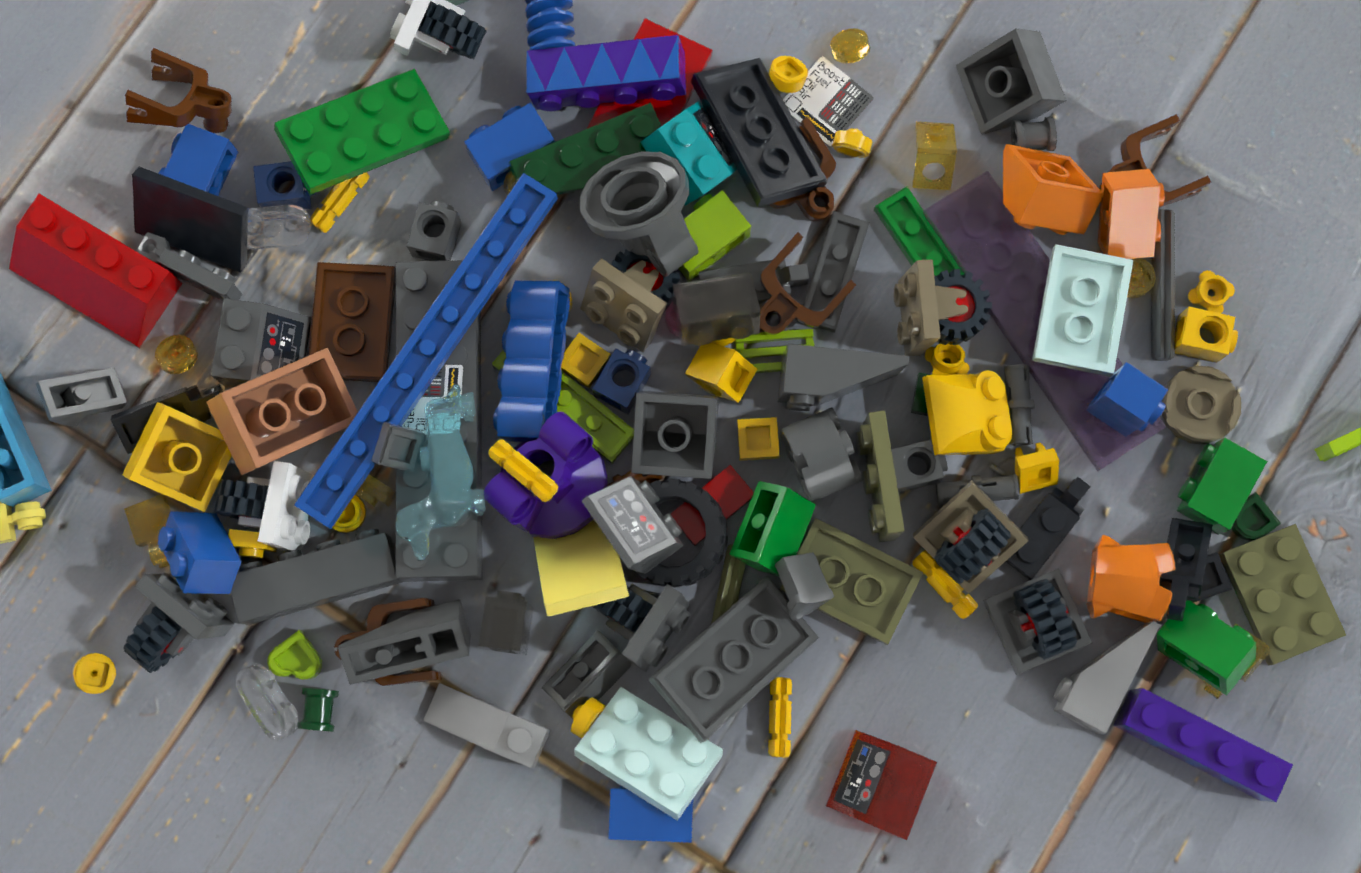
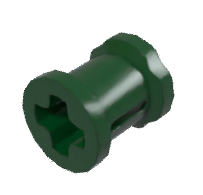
(318, 709)

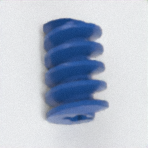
(548, 24)

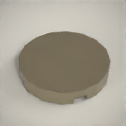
(1201, 405)

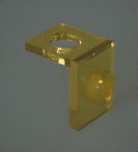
(934, 145)

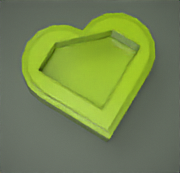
(295, 657)

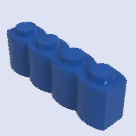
(533, 358)

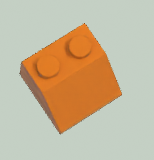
(1048, 190)

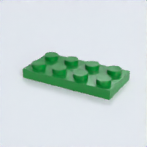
(361, 131)

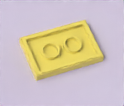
(579, 570)

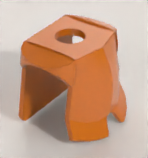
(1127, 580)

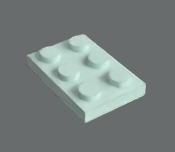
(1082, 310)
(648, 753)

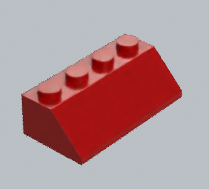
(91, 270)

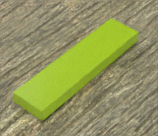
(608, 431)

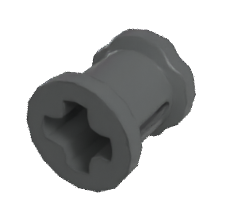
(1035, 134)

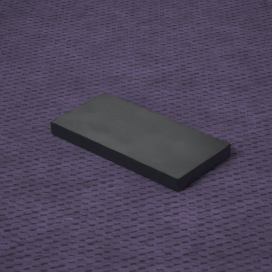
(758, 131)

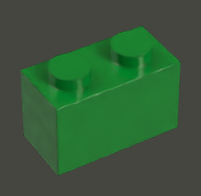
(1220, 484)
(772, 527)
(1208, 646)

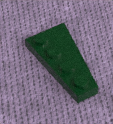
(575, 159)

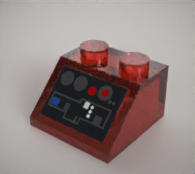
(881, 784)

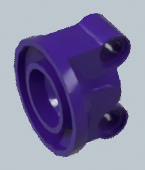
(577, 473)

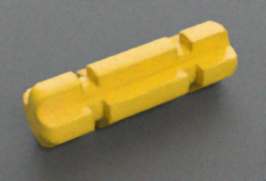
(336, 202)
(523, 470)
(945, 585)
(780, 717)

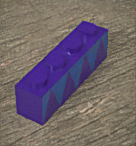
(606, 73)
(1203, 745)

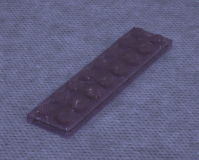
(1015, 271)

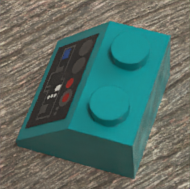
(696, 146)

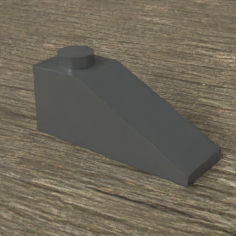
(408, 643)

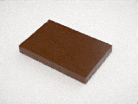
(354, 317)

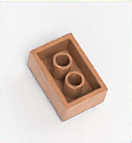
(283, 410)

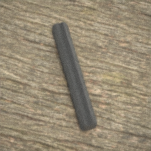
(1164, 290)

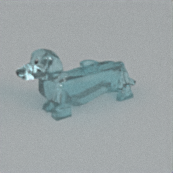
(449, 473)

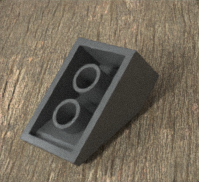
(823, 374)

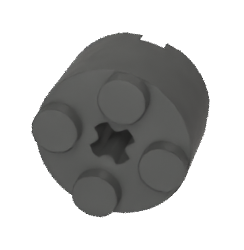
(821, 454)

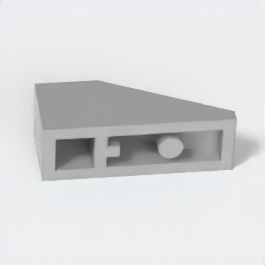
(1099, 687)
(487, 726)

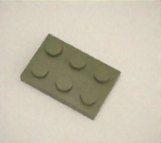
(880, 477)
(866, 583)
(1282, 594)

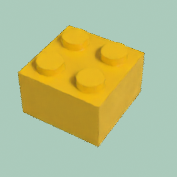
(179, 457)

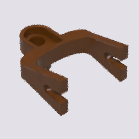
(201, 101)
(1133, 159)
(827, 165)
(784, 305)
(378, 617)

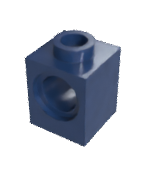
(269, 179)
(622, 397)

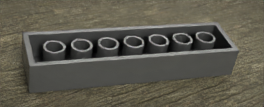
(453, 550)

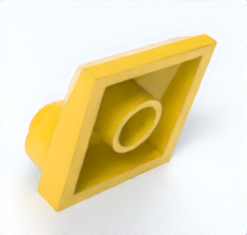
(967, 413)

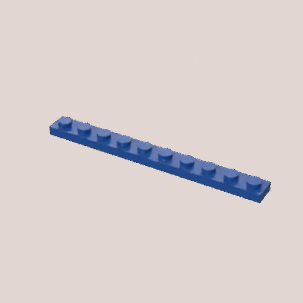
(427, 349)

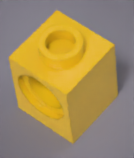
(1188, 338)
(721, 371)

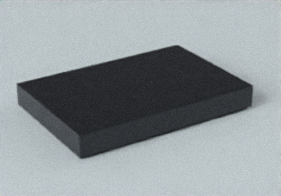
(190, 219)

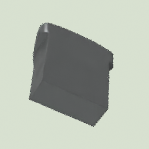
(803, 584)

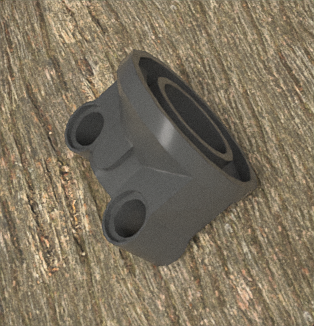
(641, 206)

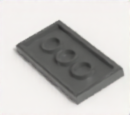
(732, 659)

